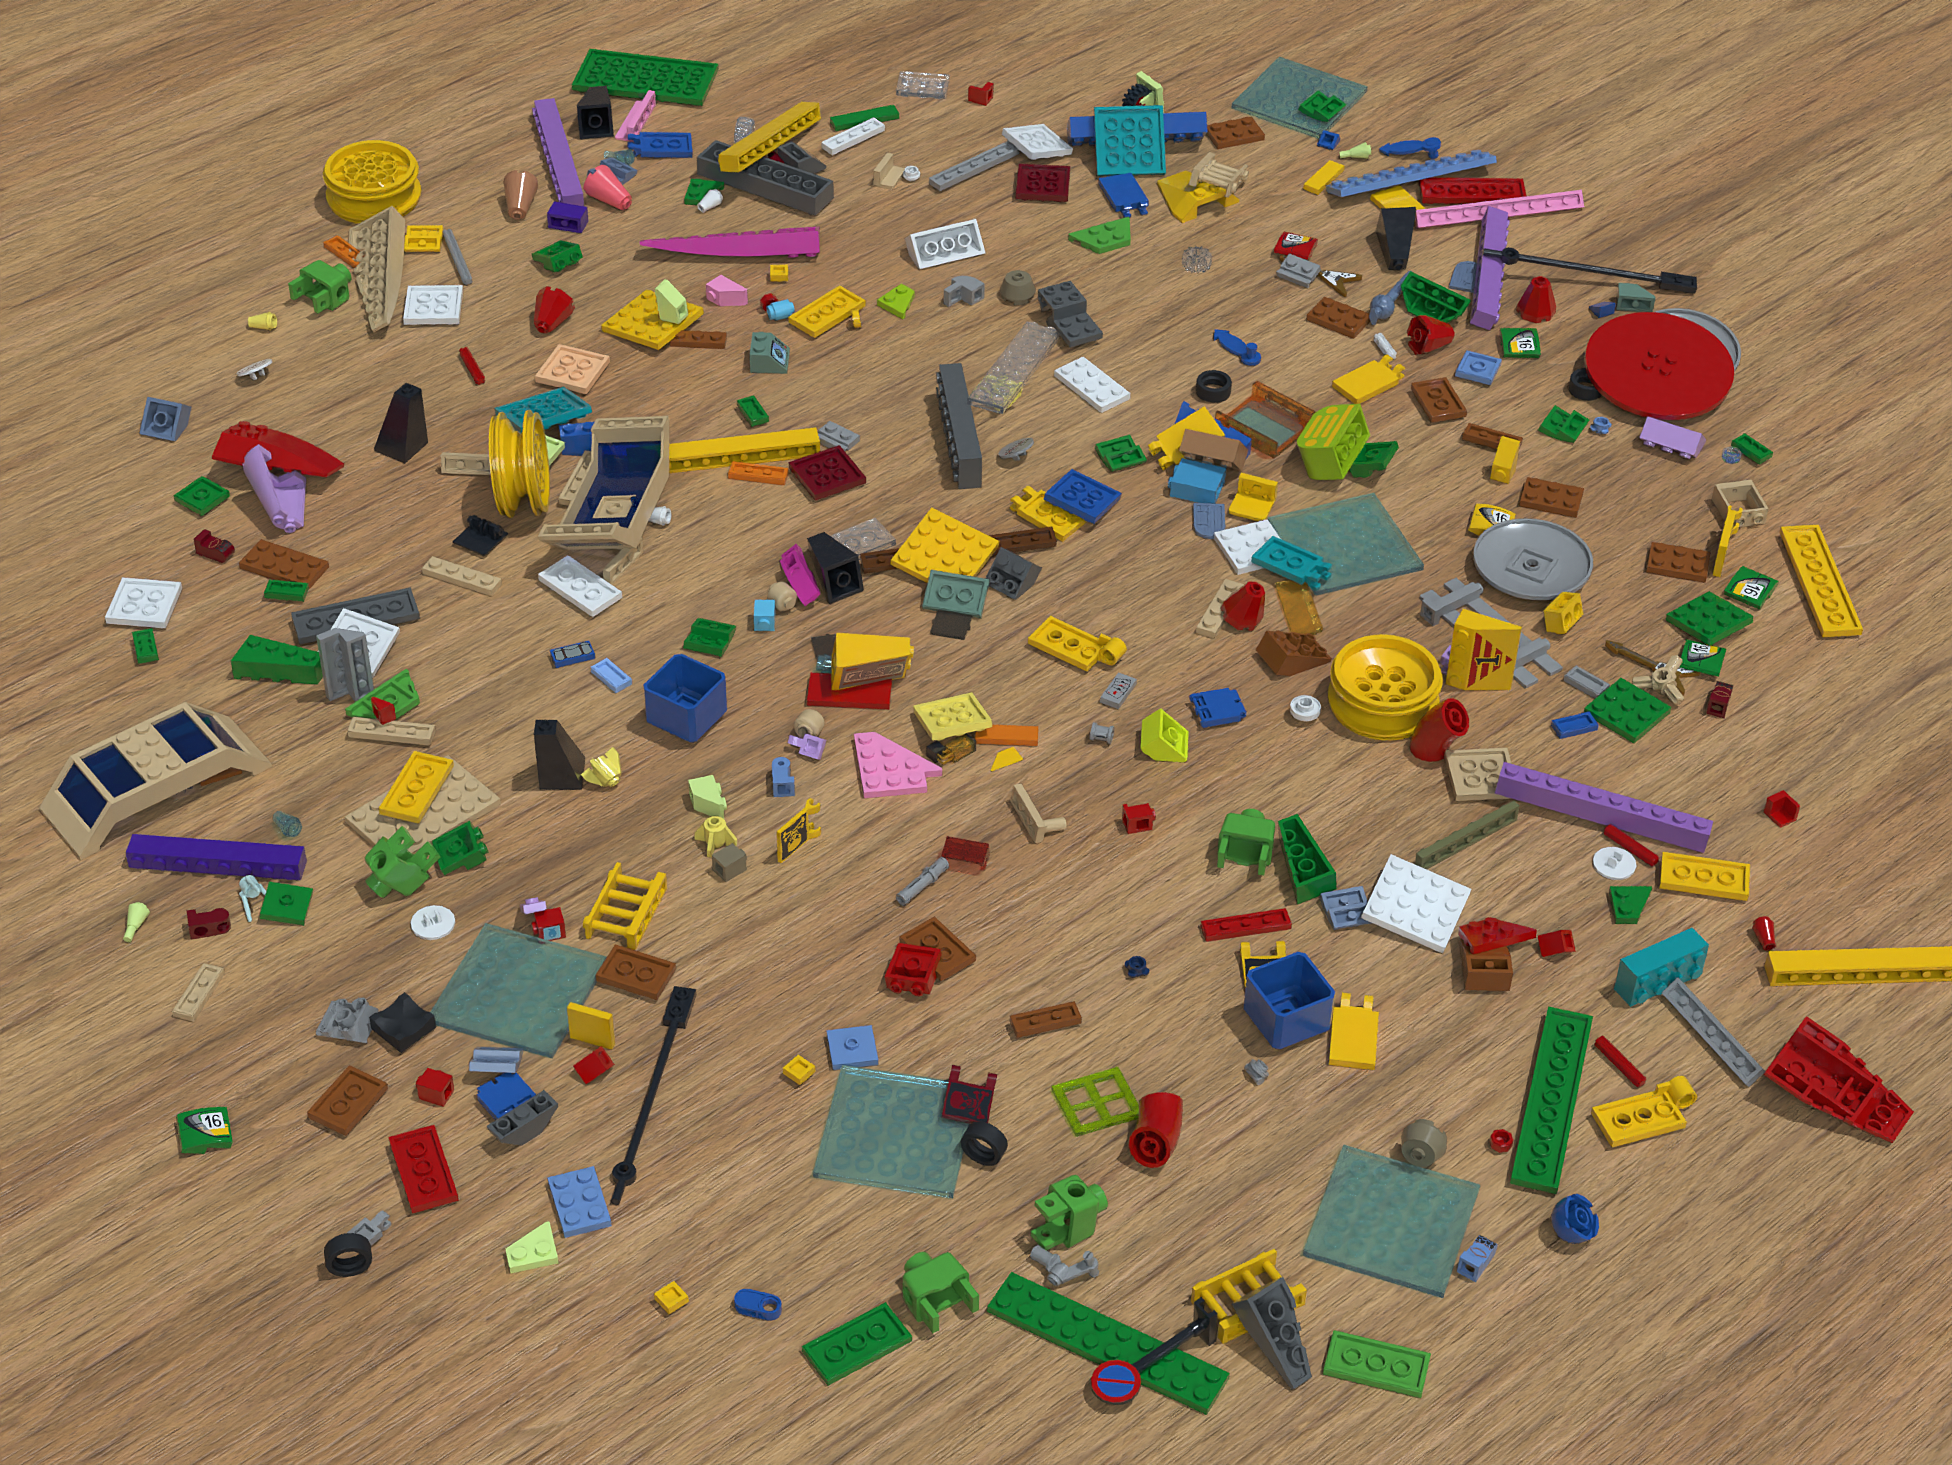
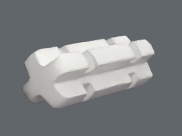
(1384, 345)

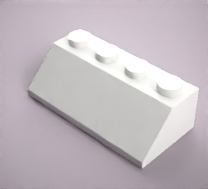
(945, 244)

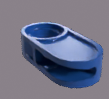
(751, 1304)

